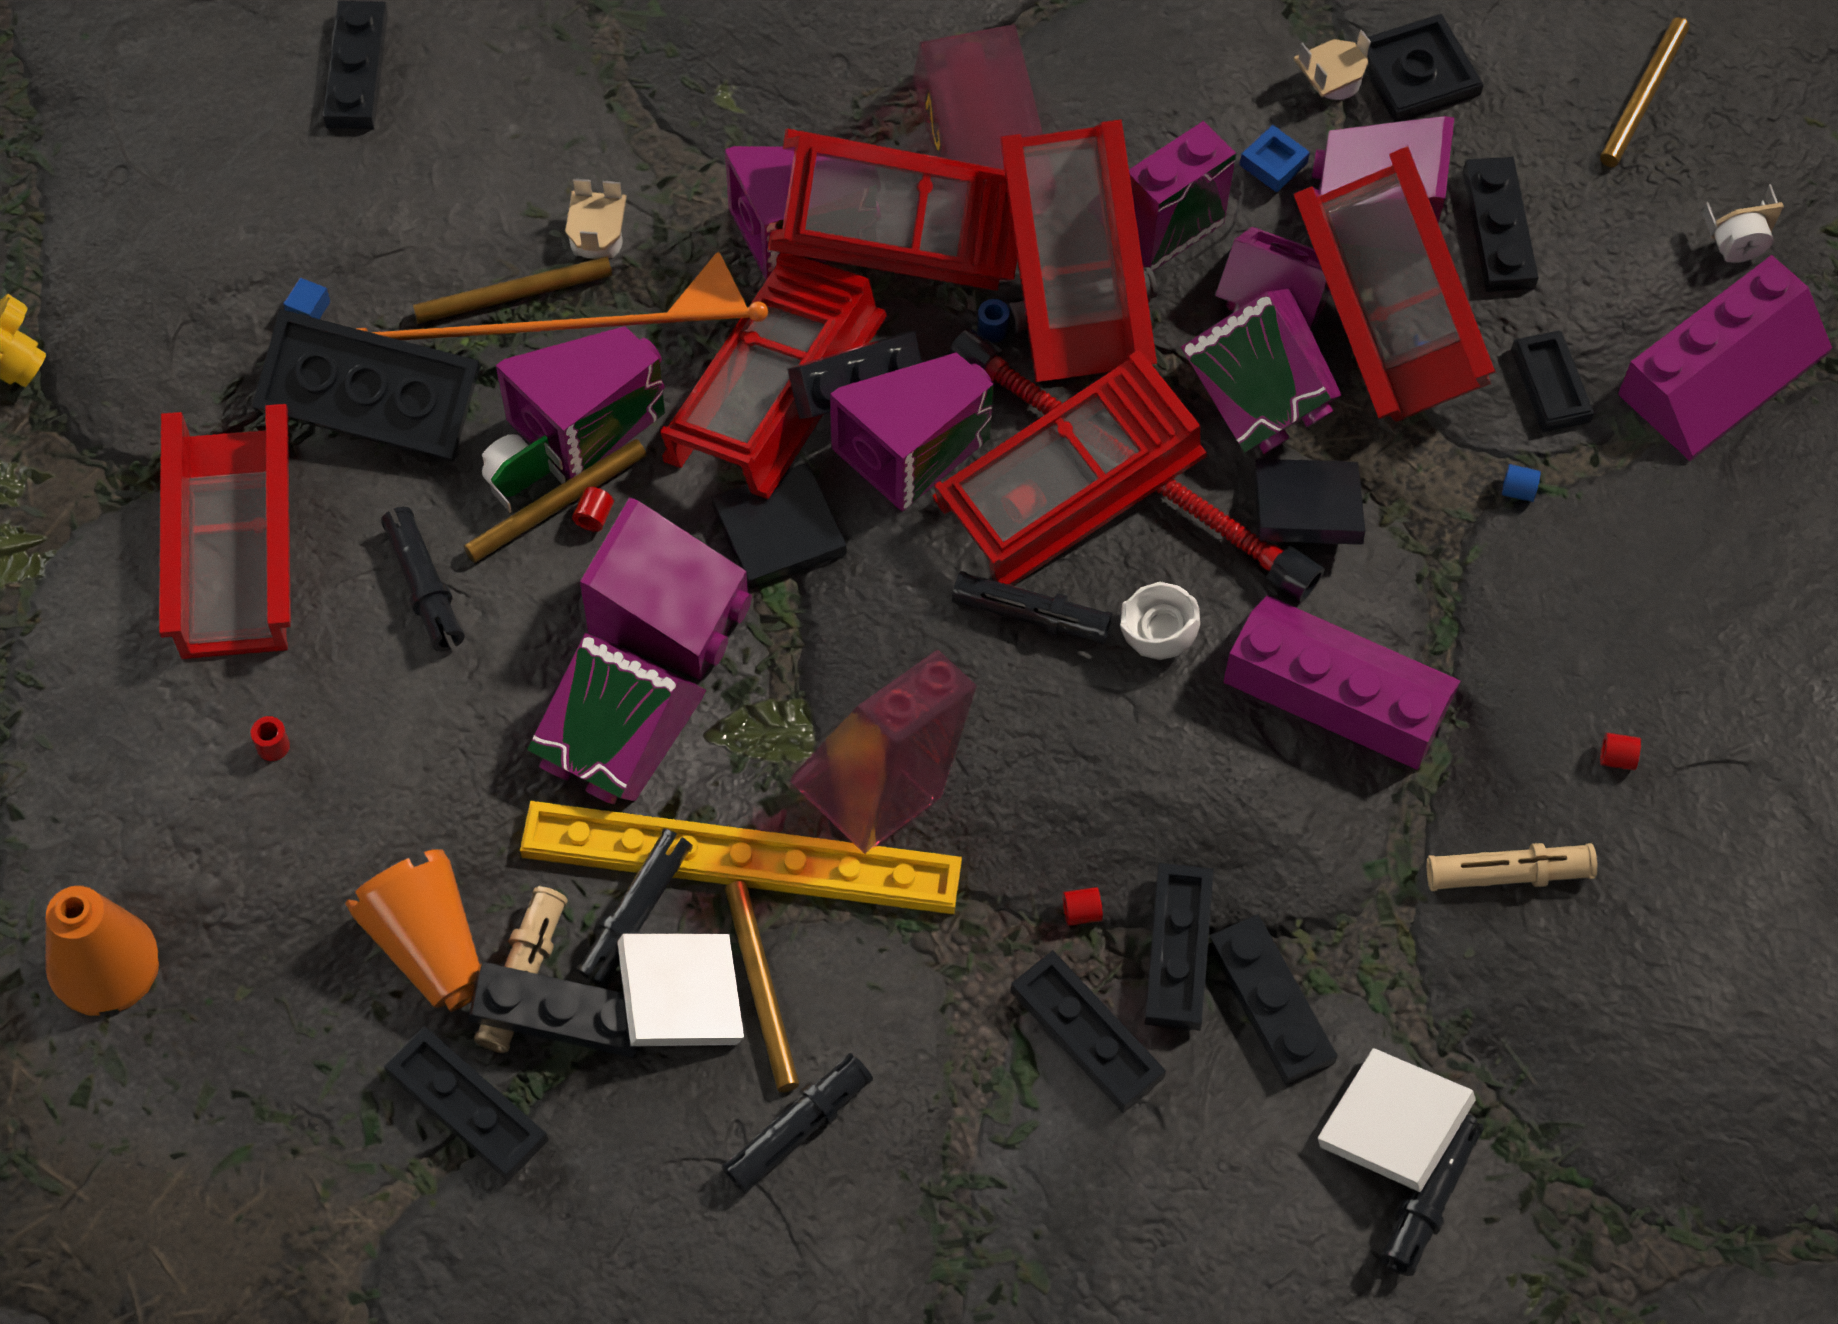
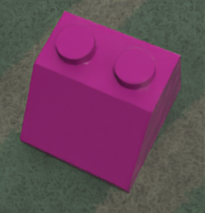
(1270, 263)

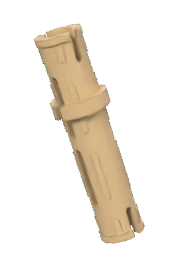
(1511, 867)
(529, 947)

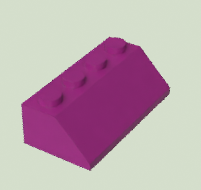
(1727, 358)
(1340, 681)

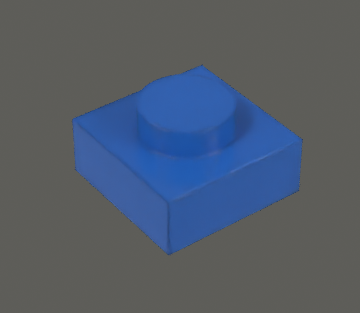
(1274, 158)

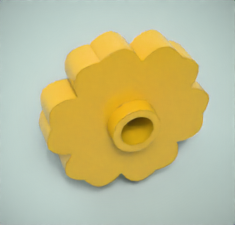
(18, 352)

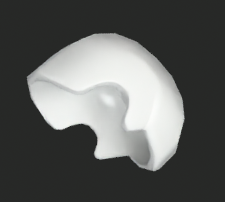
(1160, 620)

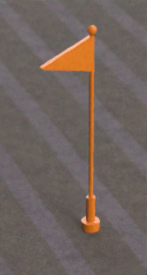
(708, 297)

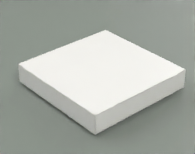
(680, 989)
(1396, 1119)

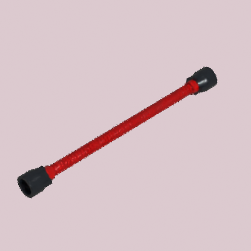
(1287, 568)

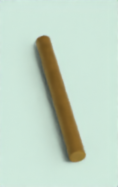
(1644, 92)
(512, 290)
(554, 501)
(762, 987)

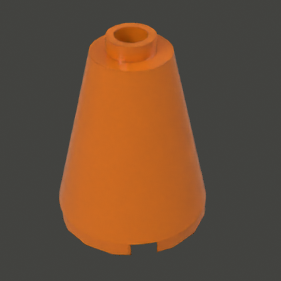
(422, 927)
(97, 952)

